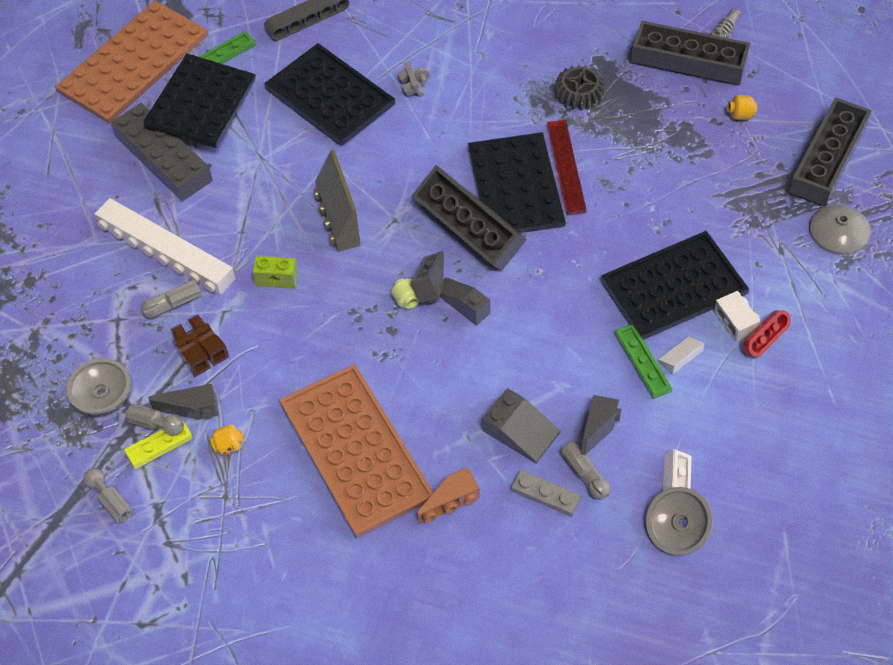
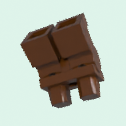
(198, 345)

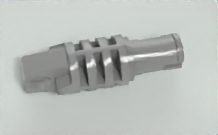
(727, 24)

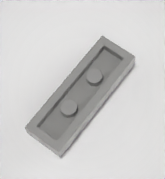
(546, 493)

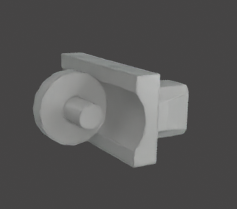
(415, 78)

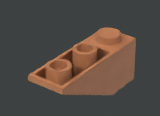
(453, 492)

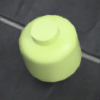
(404, 294)

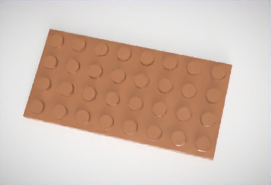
(131, 61)
(356, 450)

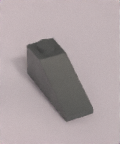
(429, 278)
(466, 300)
(191, 403)
(600, 421)

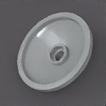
(839, 236)
(98, 377)
(665, 519)

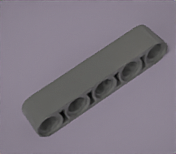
(303, 16)

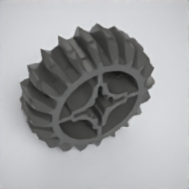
(580, 87)

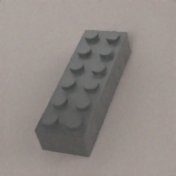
(690, 52)
(830, 151)
(162, 153)
(469, 217)

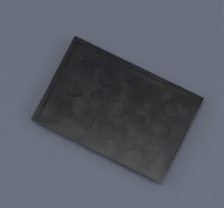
(330, 93)
(200, 100)
(518, 181)
(673, 284)

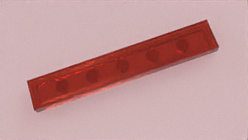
(566, 167)

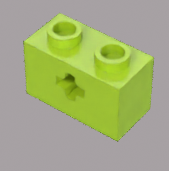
(275, 272)

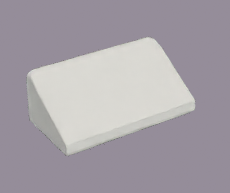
(681, 354)
(676, 470)

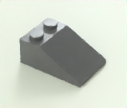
(520, 426)

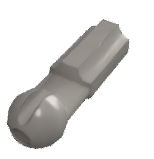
(175, 297)
(154, 419)
(585, 470)
(108, 496)

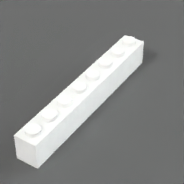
(165, 247)

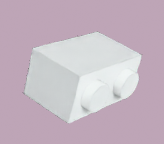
(736, 315)

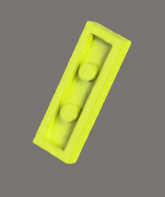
(156, 446)

